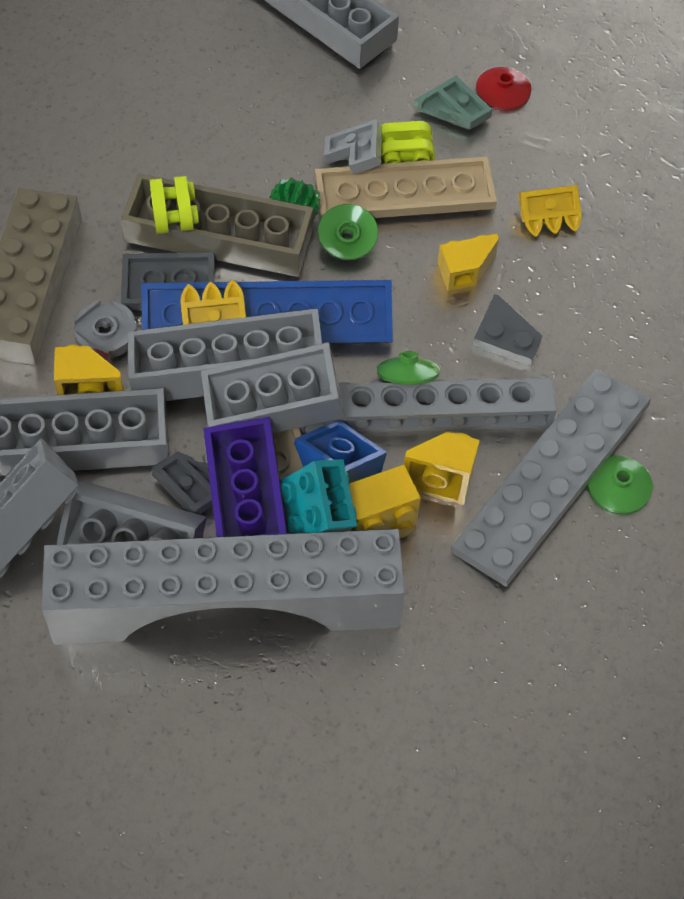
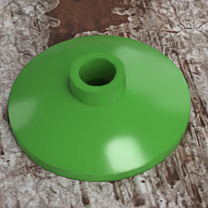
(351, 220)
(408, 369)
(617, 495)

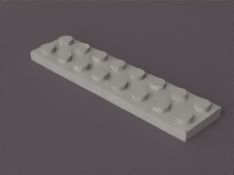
(550, 477)

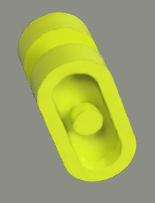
(407, 142)
(183, 193)

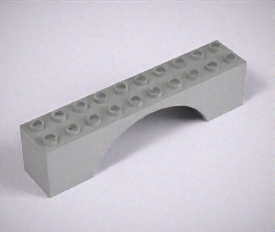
(120, 586)

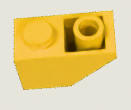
(466, 260)

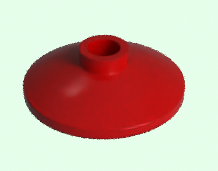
(503, 88)

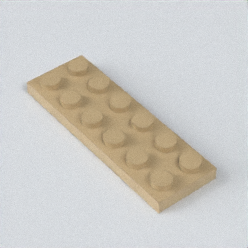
(410, 187)

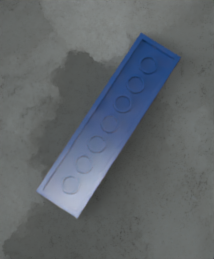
(346, 308)

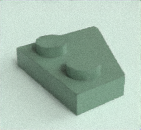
(455, 104)

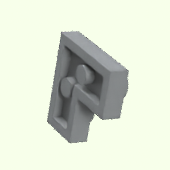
(358, 144)

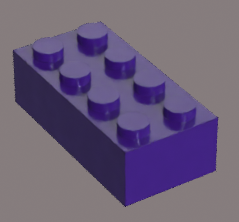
(245, 479)

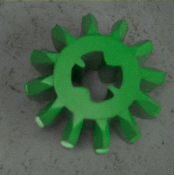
(296, 193)

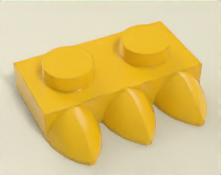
(551, 207)
(212, 305)

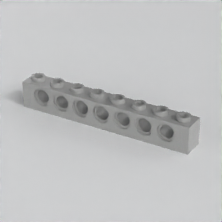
(443, 415)

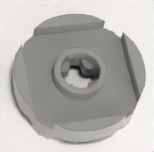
(97, 315)

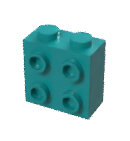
(318, 498)

